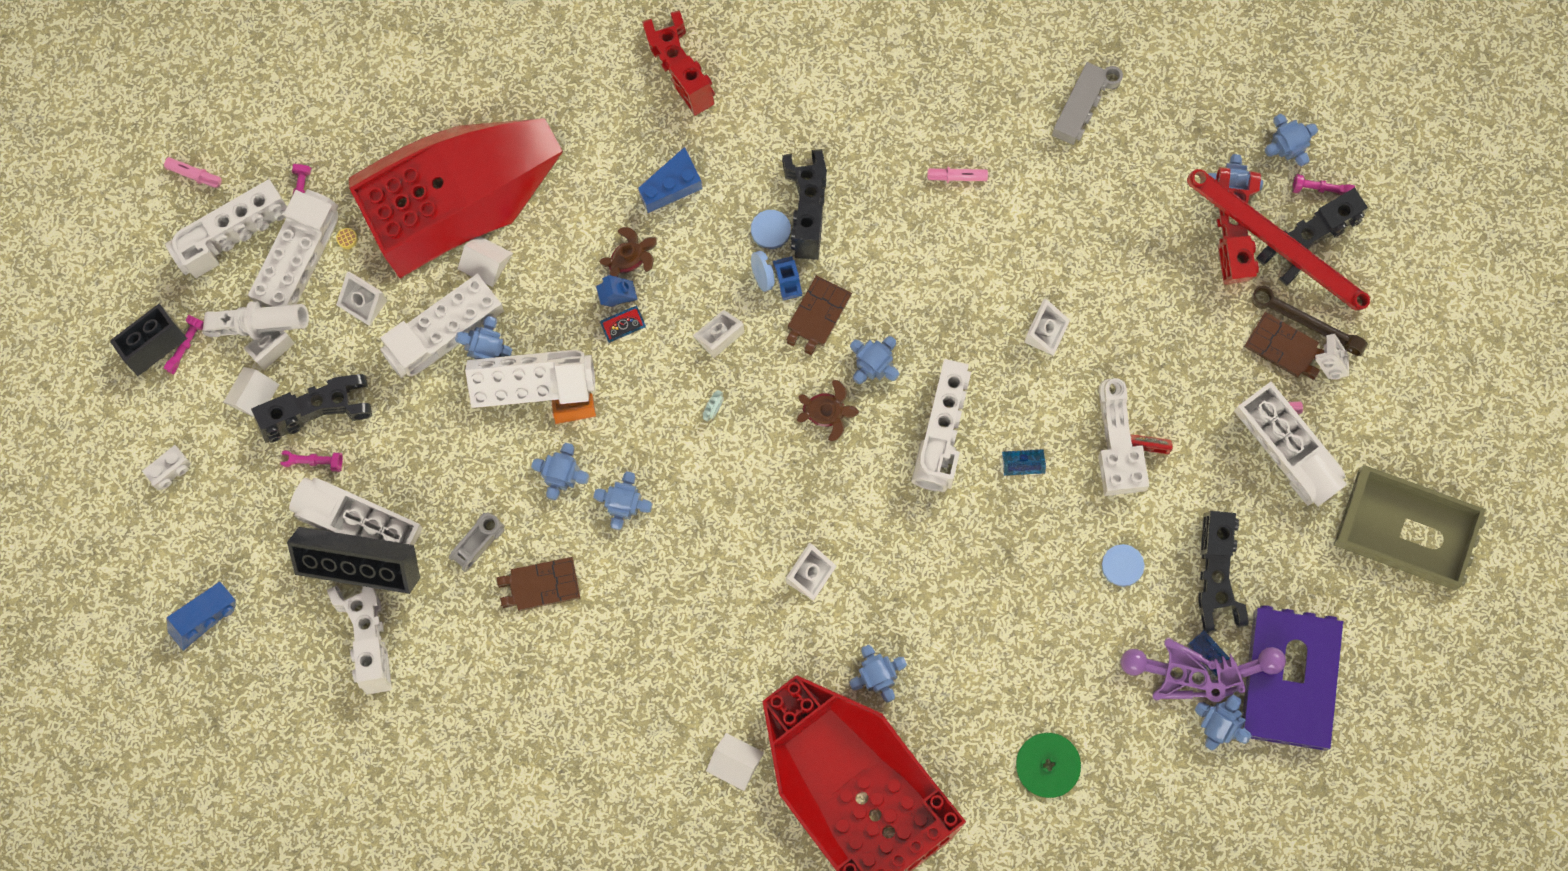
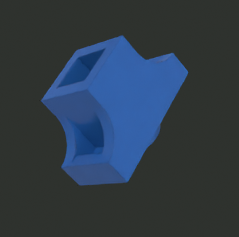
(787, 278)
(616, 291)

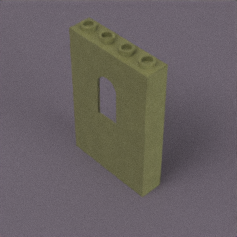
(1377, 516)

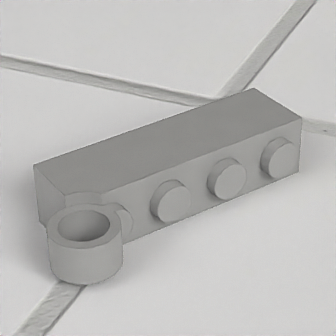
(1082, 99)

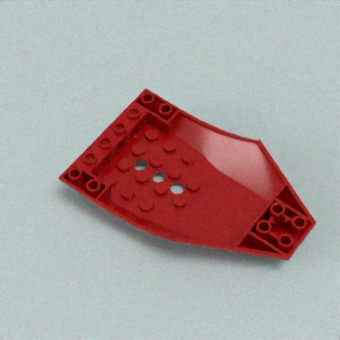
(486, 184)
(837, 748)

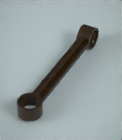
(1351, 343)

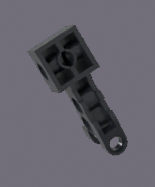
(809, 216)
(1323, 225)
(289, 413)
(1218, 558)

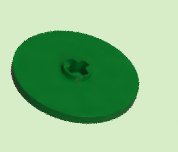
(1063, 773)

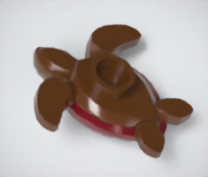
(630, 254)
(828, 410)

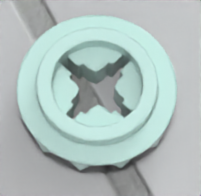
(713, 405)

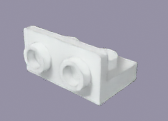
(1334, 360)
(166, 468)

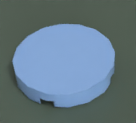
(770, 229)
(762, 272)
(1122, 565)

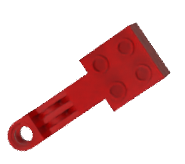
(685, 73)
(1235, 237)

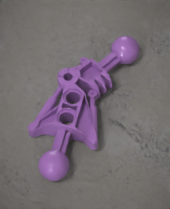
(1229, 674)

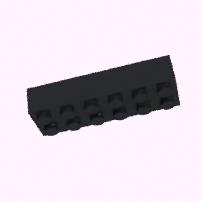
(354, 560)

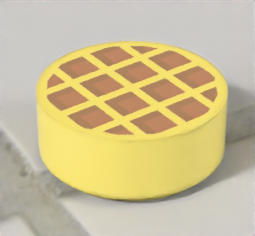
(347, 238)

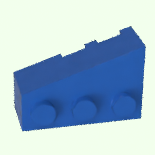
(671, 182)
(200, 615)

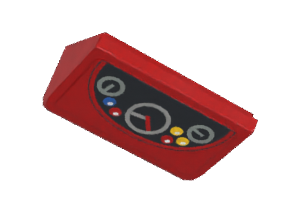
(1152, 444)

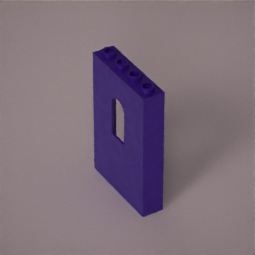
(1286, 709)

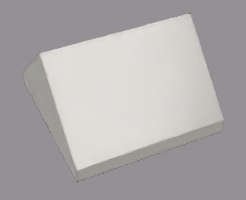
(485, 259)
(360, 299)
(1047, 328)
(719, 333)
(269, 348)
(250, 390)
(810, 572)
(734, 761)

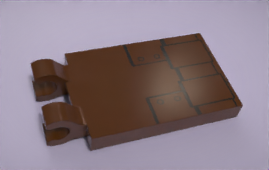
(817, 314)
(1284, 346)
(540, 584)

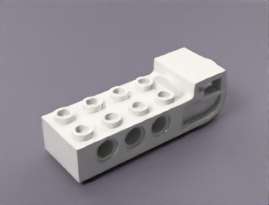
(200, 242)
(296, 249)
(432, 333)
(530, 378)
(1292, 445)
(938, 446)
(345, 513)

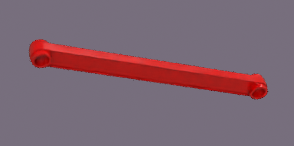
(1278, 240)

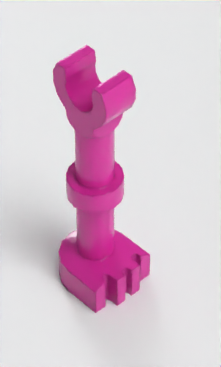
(302, 171)
(1322, 186)
(173, 363)
(335, 461)

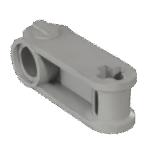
(476, 541)

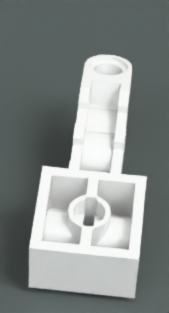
(1121, 465)
(368, 650)

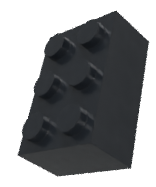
(148, 339)

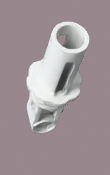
(255, 320)

